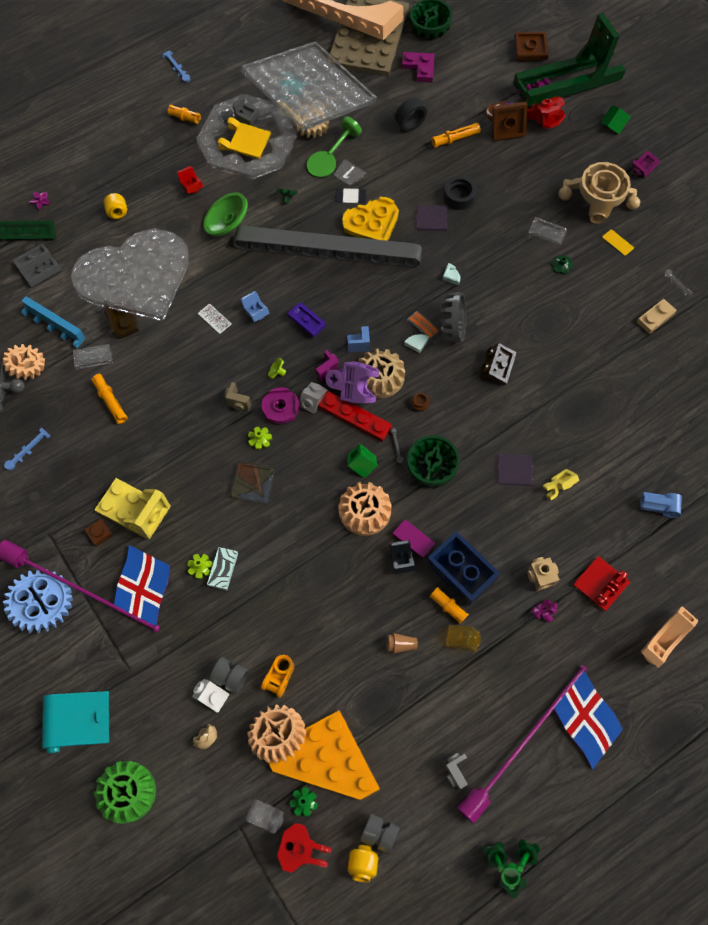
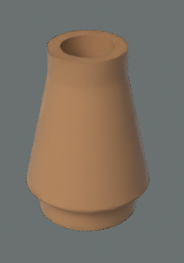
(399, 643)

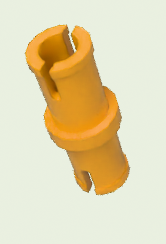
(184, 114)
(448, 605)

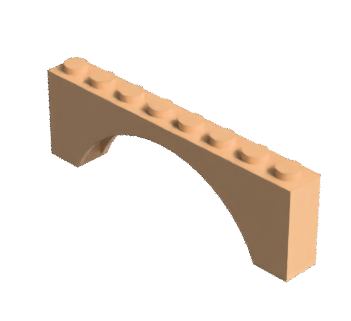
(373, 20)

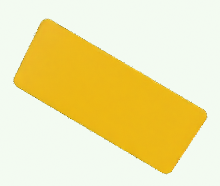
(618, 242)

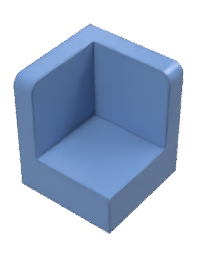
(359, 342)

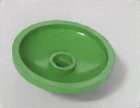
(225, 214)

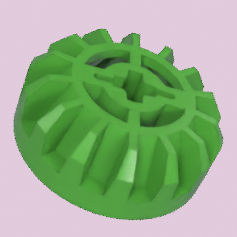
(139, 803)

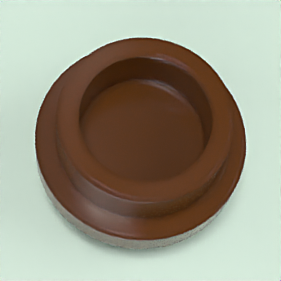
(420, 401)

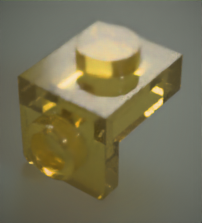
(463, 637)

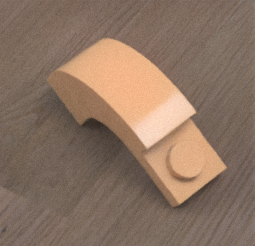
(668, 637)

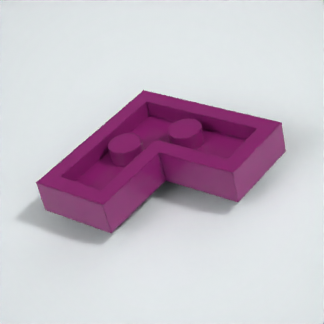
(422, 62)

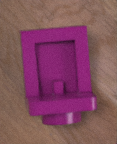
(645, 164)
(330, 364)

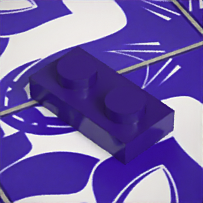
(306, 319)

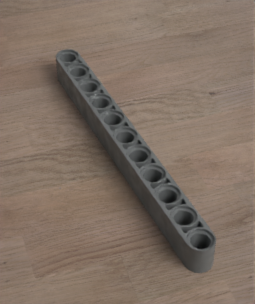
(328, 246)

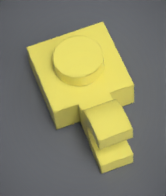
(563, 481)

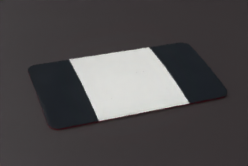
(350, 195)

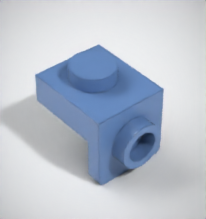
(254, 307)

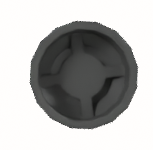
(229, 675)
(380, 833)

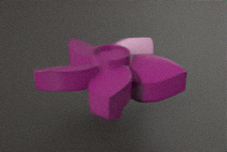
(40, 199)

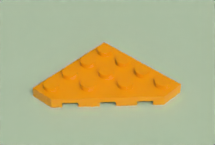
(330, 760)

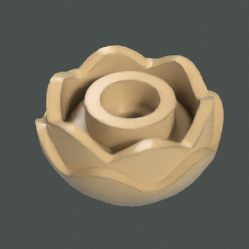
(205, 737)

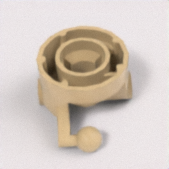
(603, 187)

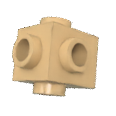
(543, 573)

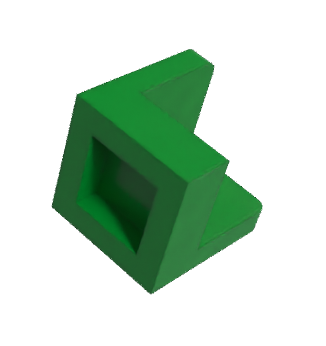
(615, 119)
(362, 460)

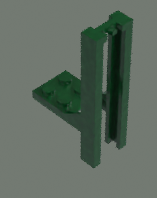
(595, 53)

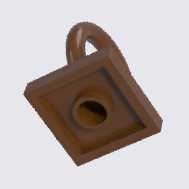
(507, 119)

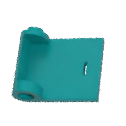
(72, 720)

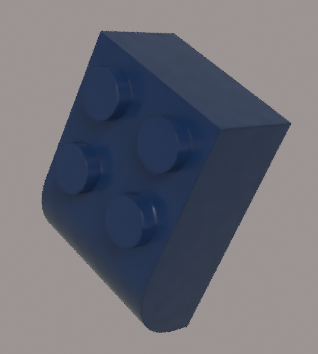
(463, 568)

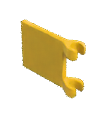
(246, 140)

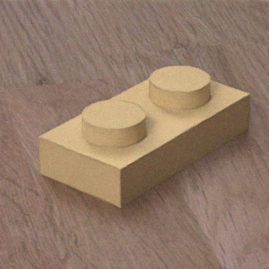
(656, 316)

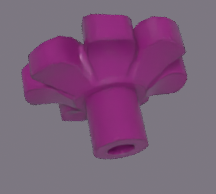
(545, 610)

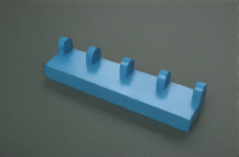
(53, 320)

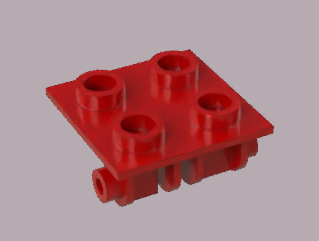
(602, 583)

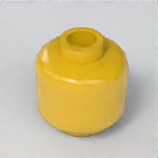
(115, 206)
(362, 864)

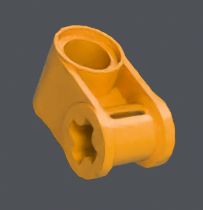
(278, 677)

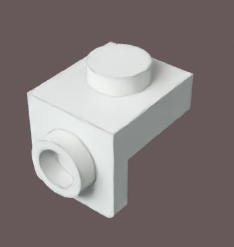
(210, 695)

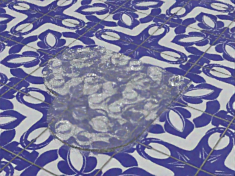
(137, 276)

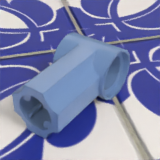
(667, 504)

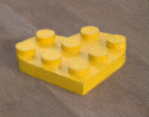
(373, 220)

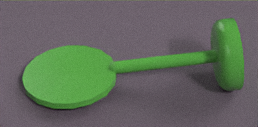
(323, 163)

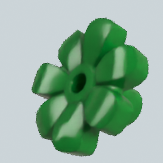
(309, 803)

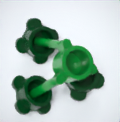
(511, 872)

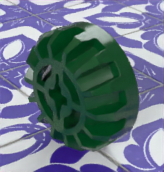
(431, 12)
(431, 447)

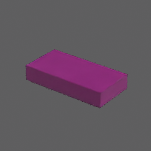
(420, 543)

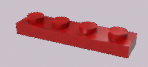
(355, 416)

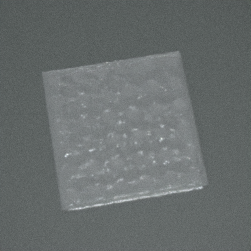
(308, 85)

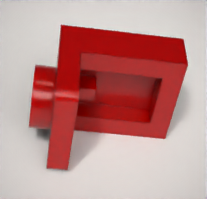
(189, 180)

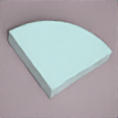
(451, 275)
(417, 342)

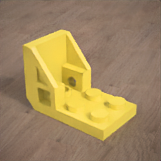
(133, 508)

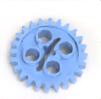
(20, 611)

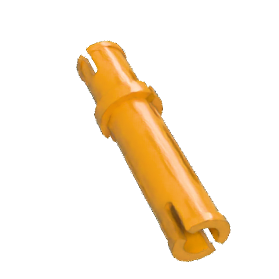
(450, 136)
(106, 393)

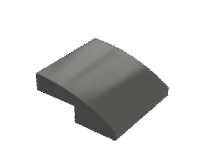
(37, 265)

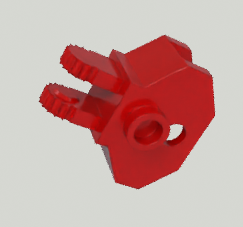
(547, 111)
(302, 849)

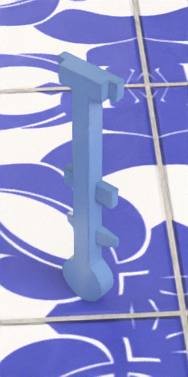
(185, 77)
(10, 464)

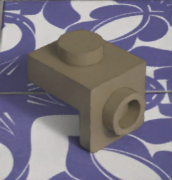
(235, 400)

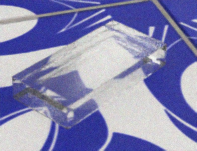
(547, 231)

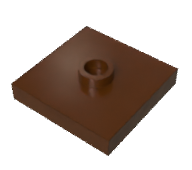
(531, 46)

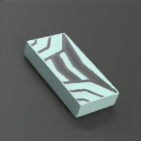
(222, 568)

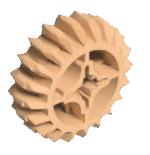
(267, 743)

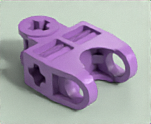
(353, 382)

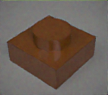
(98, 532)

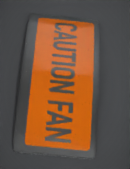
(423, 324)

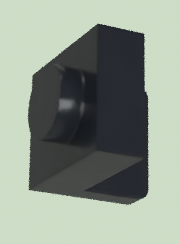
(402, 557)

